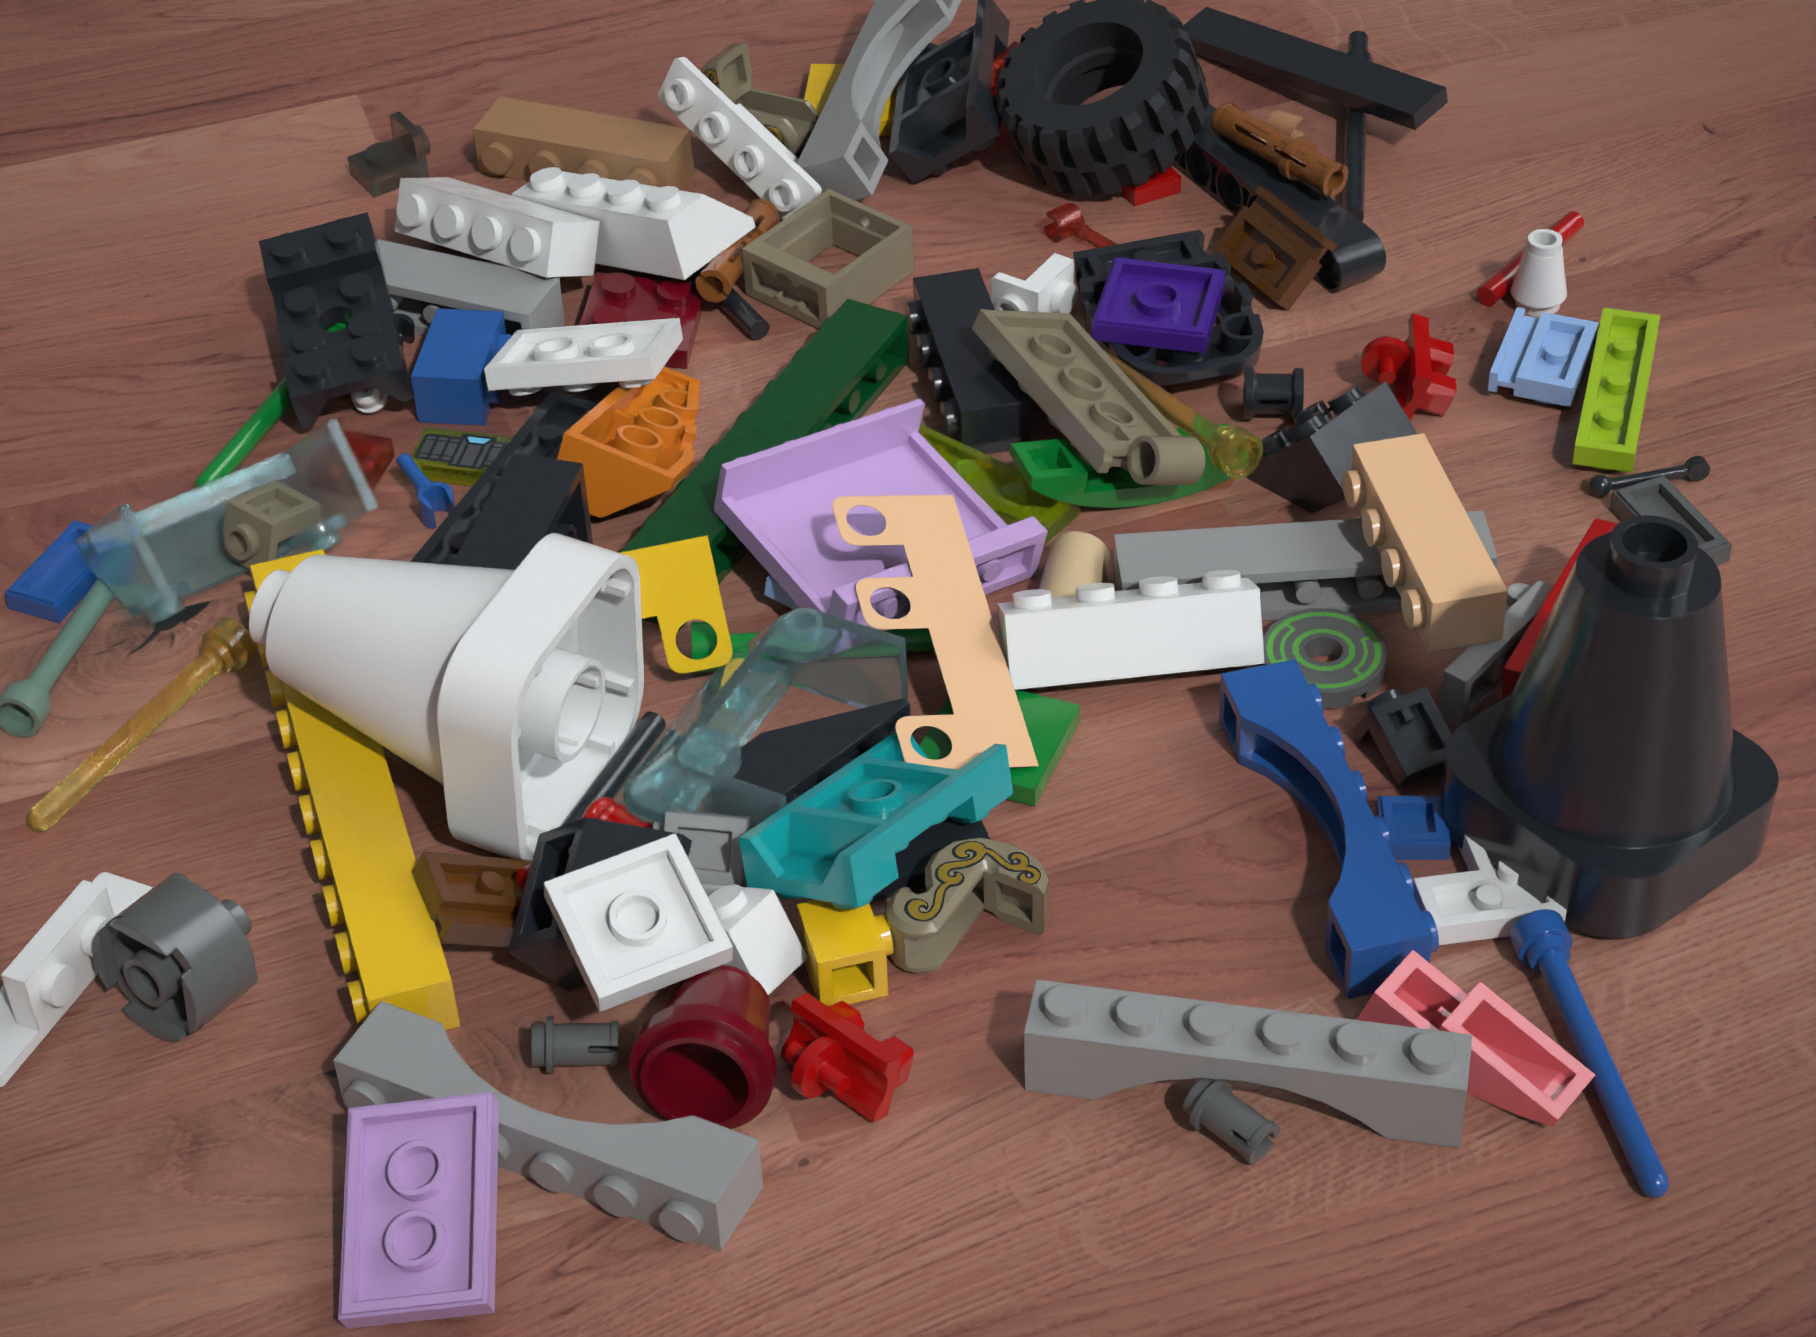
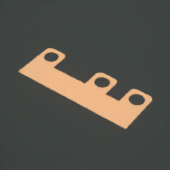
(953, 606)

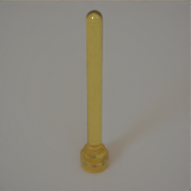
(1230, 448)
(224, 649)

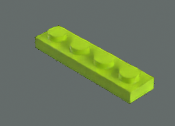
(1616, 390)

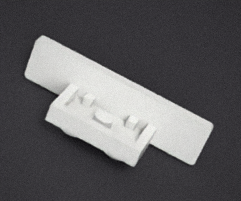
(737, 138)
(56, 966)

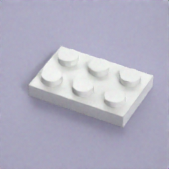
(584, 356)

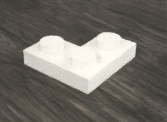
(1478, 901)

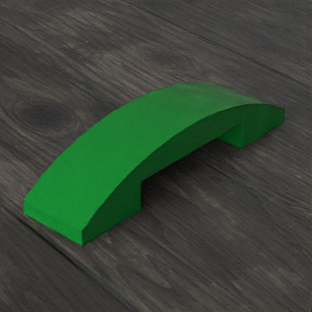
(1058, 473)

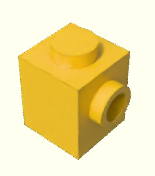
(845, 951)

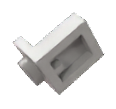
(714, 844)

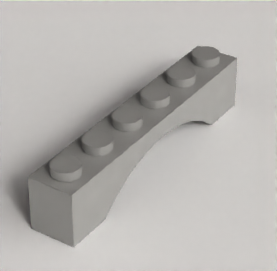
(845, 142)
(1385, 1075)
(668, 1173)

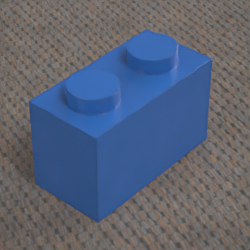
(450, 369)

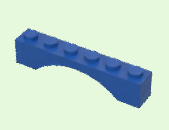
(1281, 733)

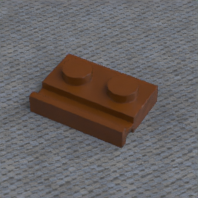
(1274, 248)
(471, 896)

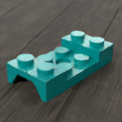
(845, 830)

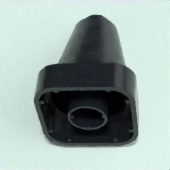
(1618, 748)

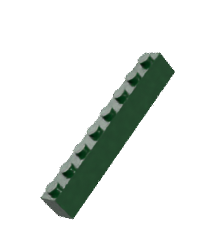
(822, 386)

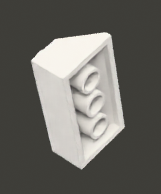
(643, 224)

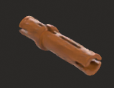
(1319, 169)
(730, 267)

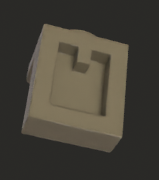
(263, 519)

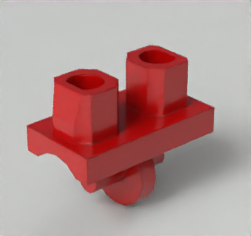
(1413, 368)
(840, 1057)

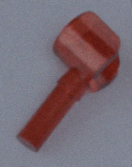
(1069, 222)

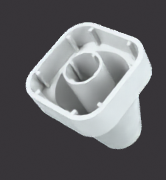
(470, 673)

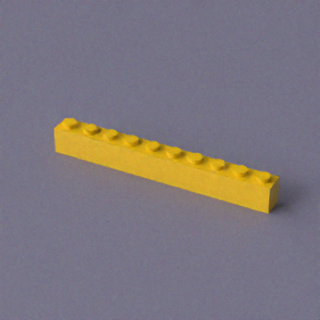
(362, 849)

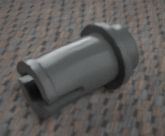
(574, 1044)
(1230, 1119)

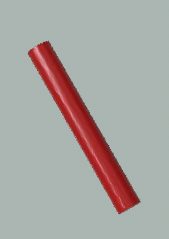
(1502, 281)

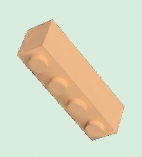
(1426, 543)

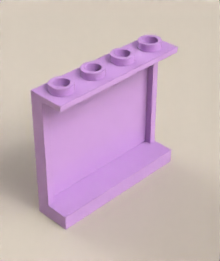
(785, 515)

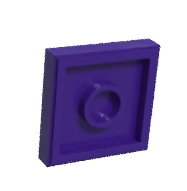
(1159, 305)

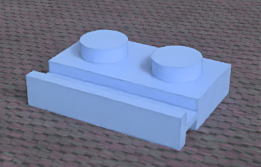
(1544, 357)

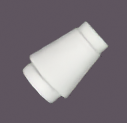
(1541, 274)

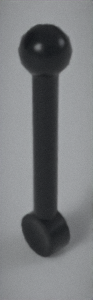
(1695, 469)

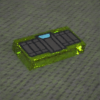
(456, 455)

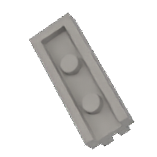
(1479, 670)

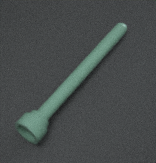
(27, 702)

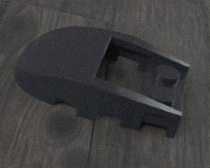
(1232, 343)

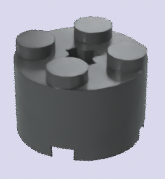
(176, 957)

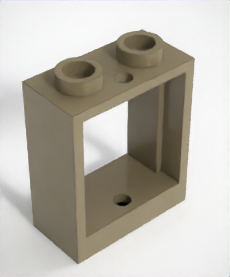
(779, 266)

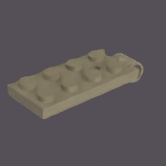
(1089, 397)

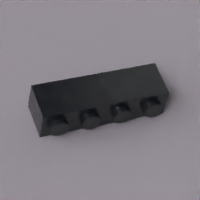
(976, 391)

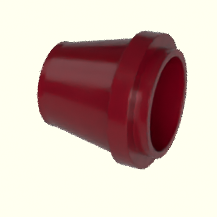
(708, 1050)

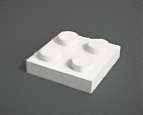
(638, 922)

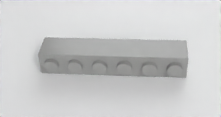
(1290, 562)

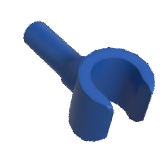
(430, 495)

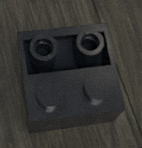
(1312, 457)
(559, 851)

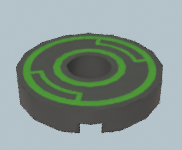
(1346, 637)

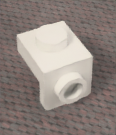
(1046, 290)

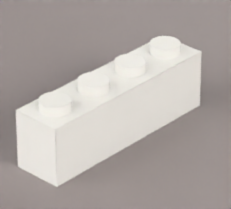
(497, 227)
(1131, 631)

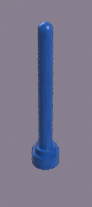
(1545, 946)

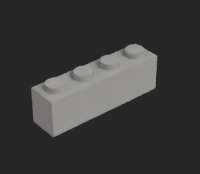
(431, 280)

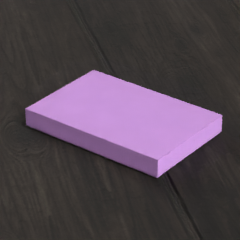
(420, 1211)

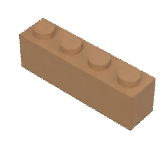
(528, 136)

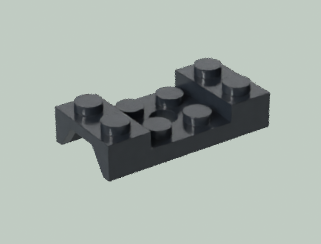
(947, 99)
(326, 279)

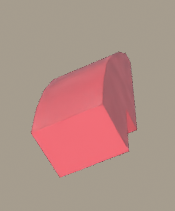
(1509, 1058)

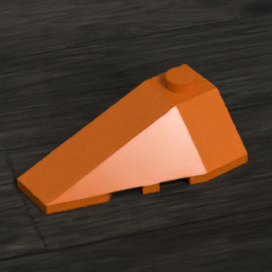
(635, 442)

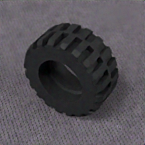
(1116, 137)

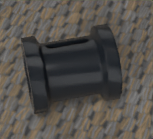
(1272, 393)

